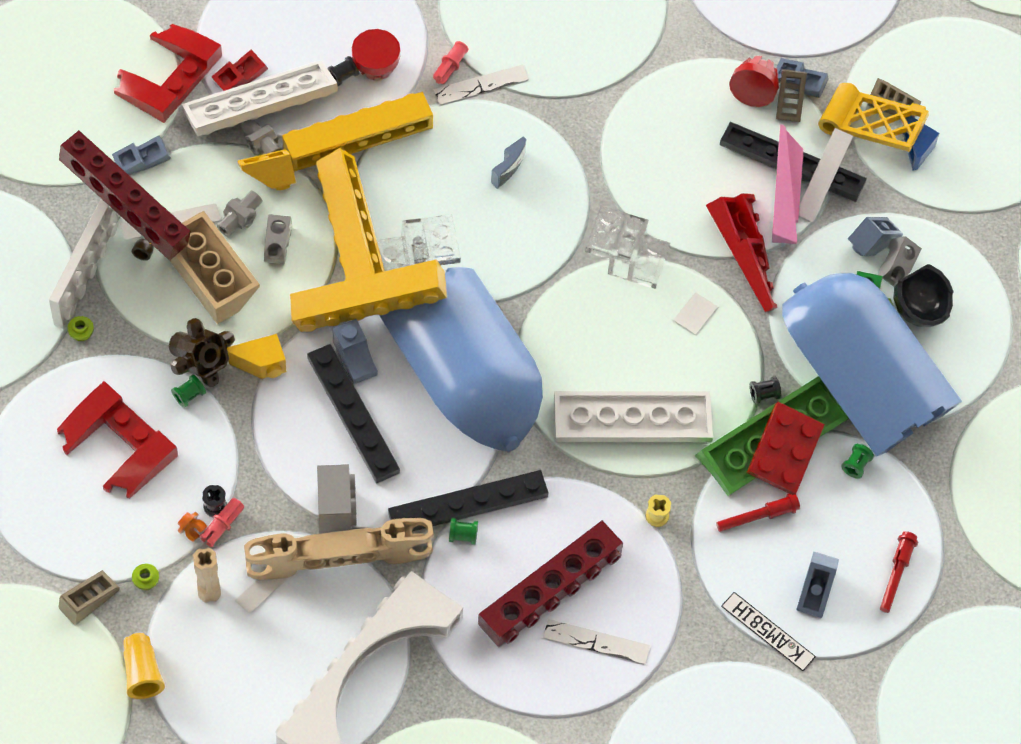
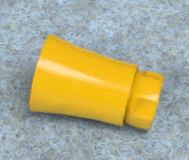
(141, 667)

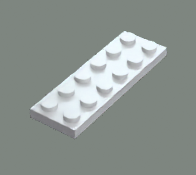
(259, 98)
(82, 263)
(633, 416)

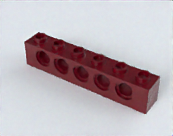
(124, 195)
(598, 539)

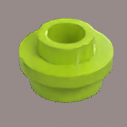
(80, 334)
(148, 583)

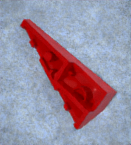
(739, 229)

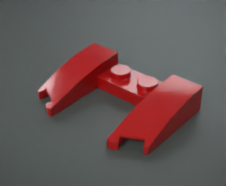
(161, 101)
(151, 448)

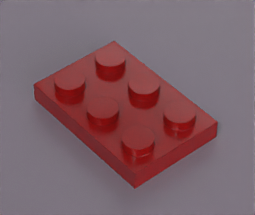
(785, 448)

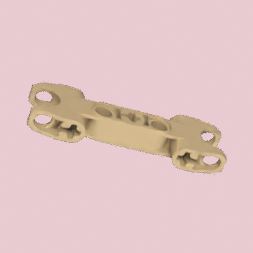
(288, 554)

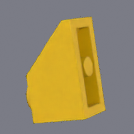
(271, 169)
(259, 357)

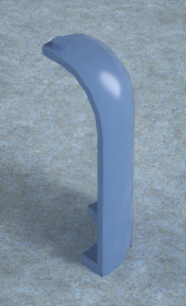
(867, 358)
(471, 361)

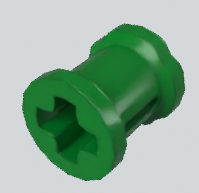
(188, 391)
(856, 455)
(463, 531)

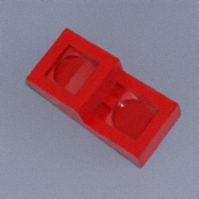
(241, 72)

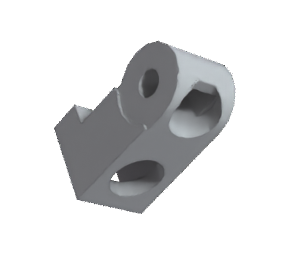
(277, 238)
(899, 259)

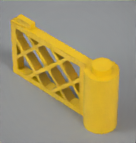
(847, 102)

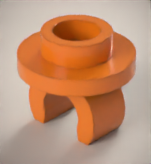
(188, 523)

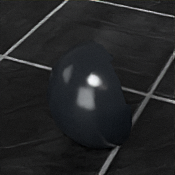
(924, 297)

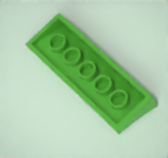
(732, 454)

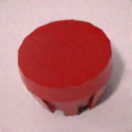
(376, 53)
(755, 82)

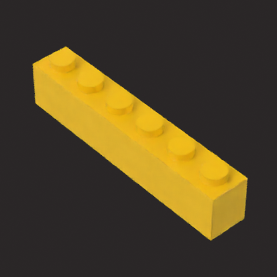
(359, 130)
(349, 215)
(368, 296)

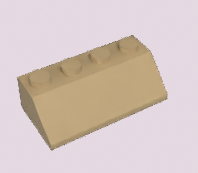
(214, 270)

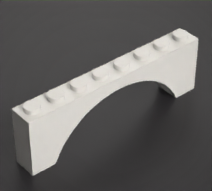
(409, 612)

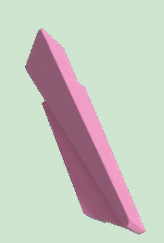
(787, 189)

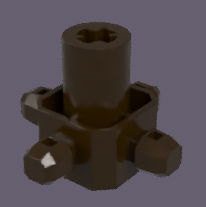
(200, 351)

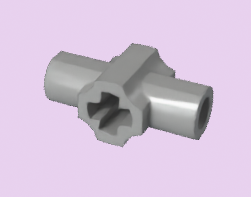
(260, 138)
(239, 213)

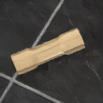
(207, 576)

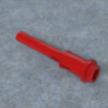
(771, 510)
(907, 542)

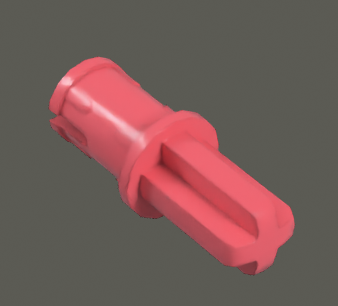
(450, 62)
(222, 522)

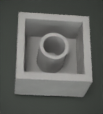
(336, 498)

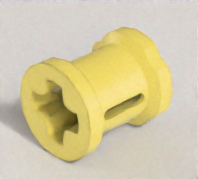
(654, 513)

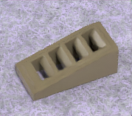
(889, 90)
(782, 94)
(75, 608)

